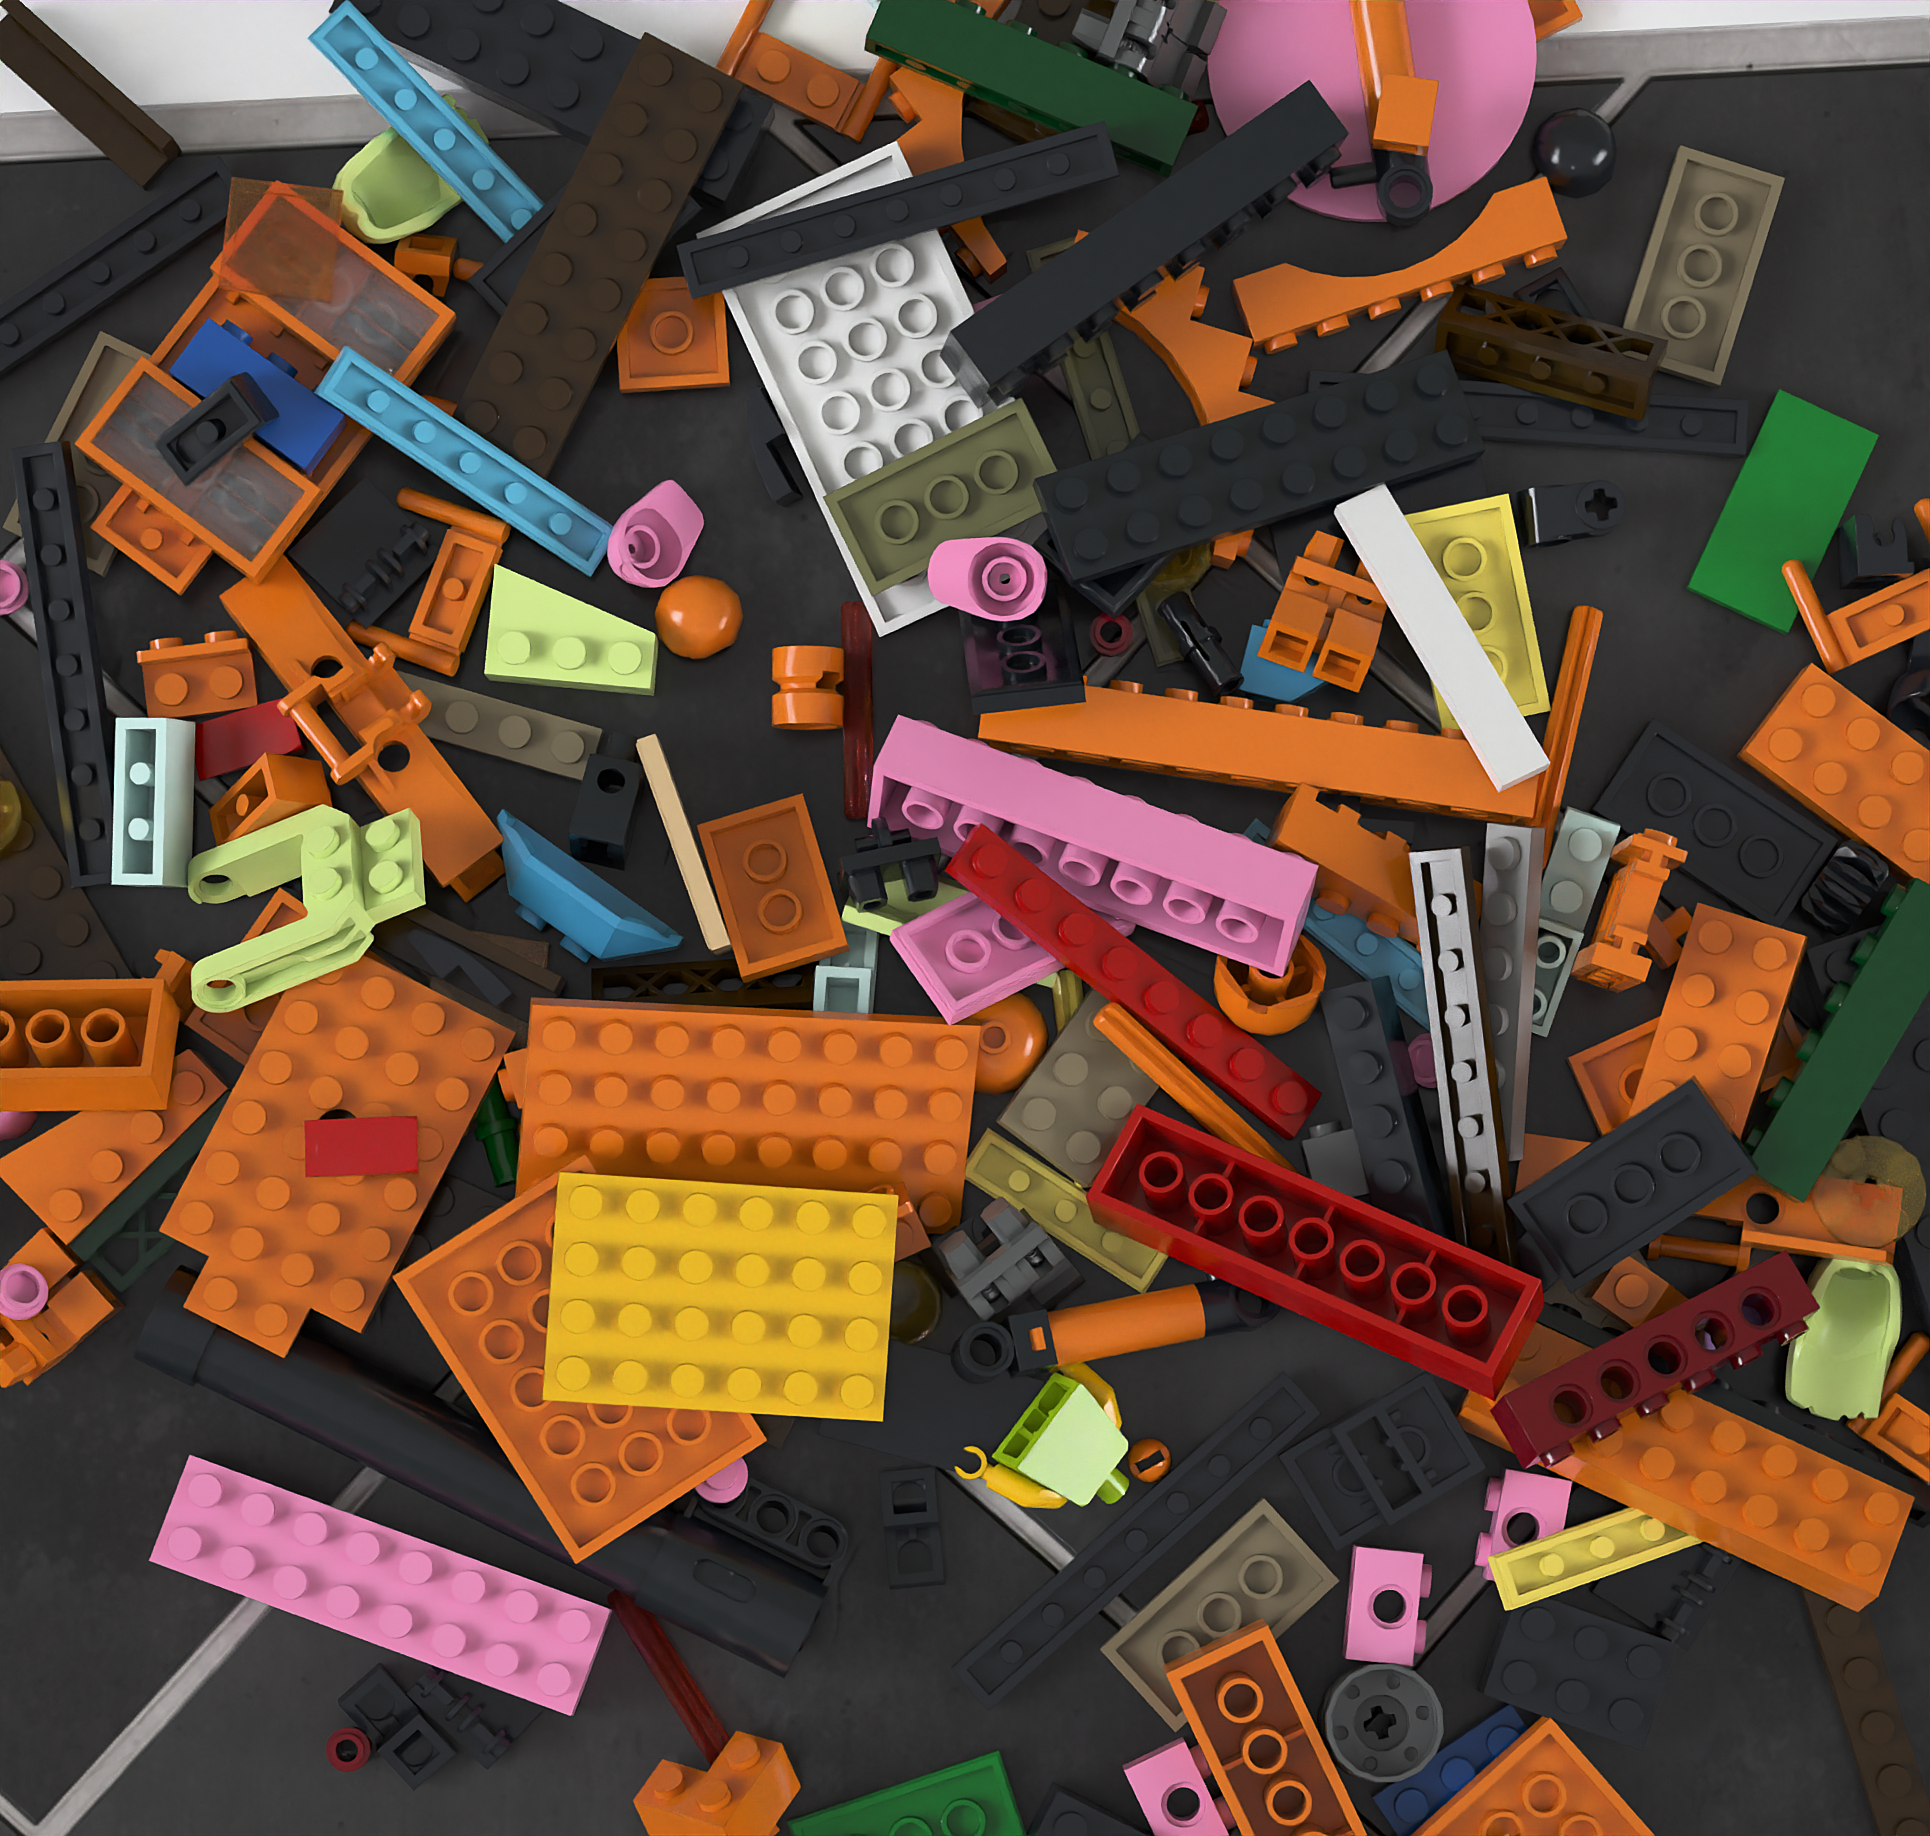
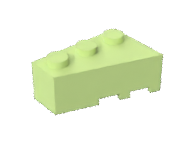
(563, 642)

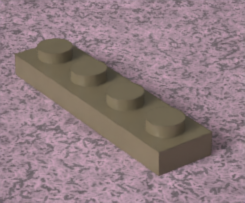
(506, 729)

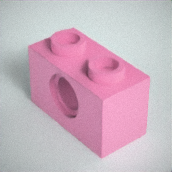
(1516, 1492)
(1378, 1570)
(1171, 1768)

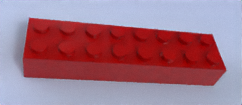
(1316, 1251)

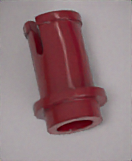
(1120, 624)
(347, 1762)

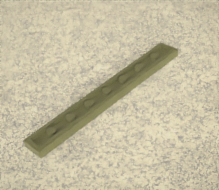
(1107, 428)

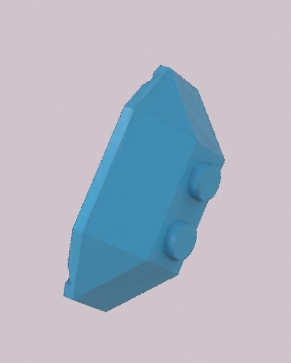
(576, 900)

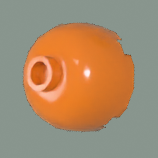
(1266, 1001)
(1009, 1044)

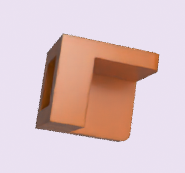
(1405, 114)

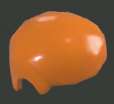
(698, 616)

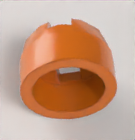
(1143, 1449)

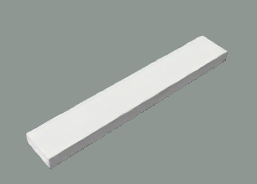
(1441, 638)

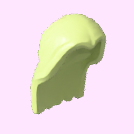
(394, 189)
(1850, 1341)

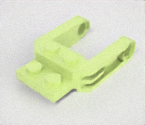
(348, 886)

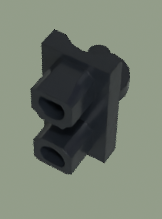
(889, 858)

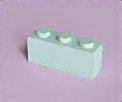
(153, 802)

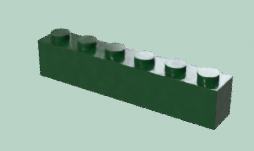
(1033, 77)
(1849, 1048)

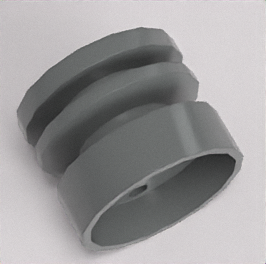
(1408, 1740)

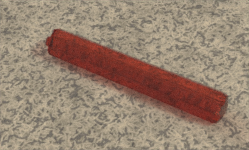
(857, 709)
(671, 1675)

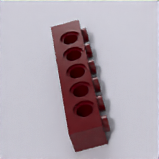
(1769, 1287)

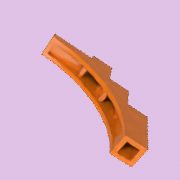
(938, 144)
(1203, 360)

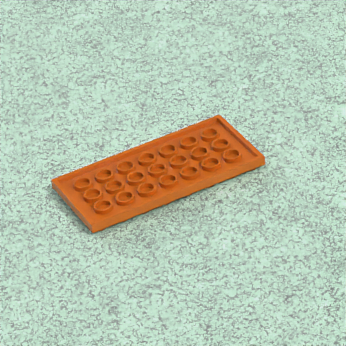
(751, 1097)

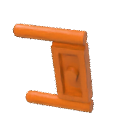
(801, 80)
(453, 588)
(1869, 623)
(1902, 1427)

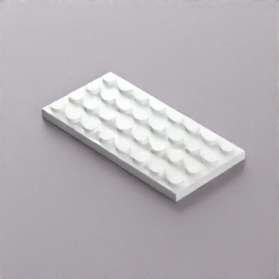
(858, 359)

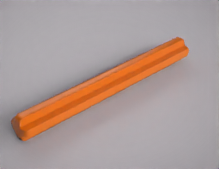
(1565, 718)
(1182, 1083)

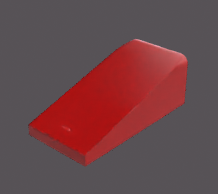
(242, 737)
(362, 1146)

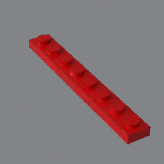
(1133, 981)

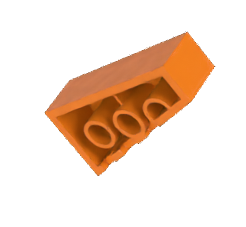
(1356, 869)
(99, 1154)

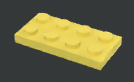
(1483, 570)

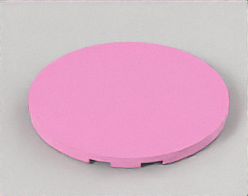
(1473, 48)

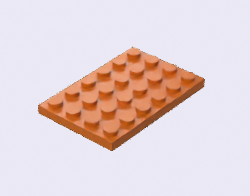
(584, 1463)

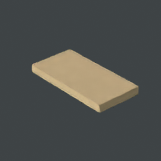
(684, 845)

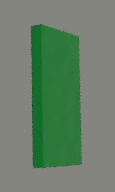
(1781, 509)
(950, 1801)

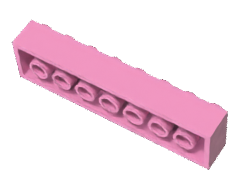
(1098, 844)
(381, 1585)

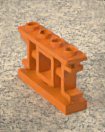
(1621, 929)

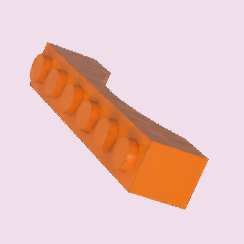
(1293, 301)

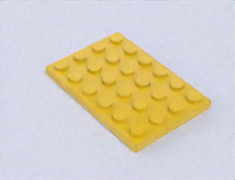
(720, 1297)

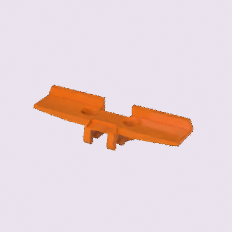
(375, 704)
(1793, 1230)

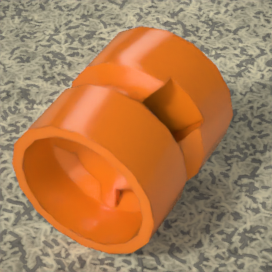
(807, 687)

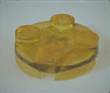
(1886, 1219)

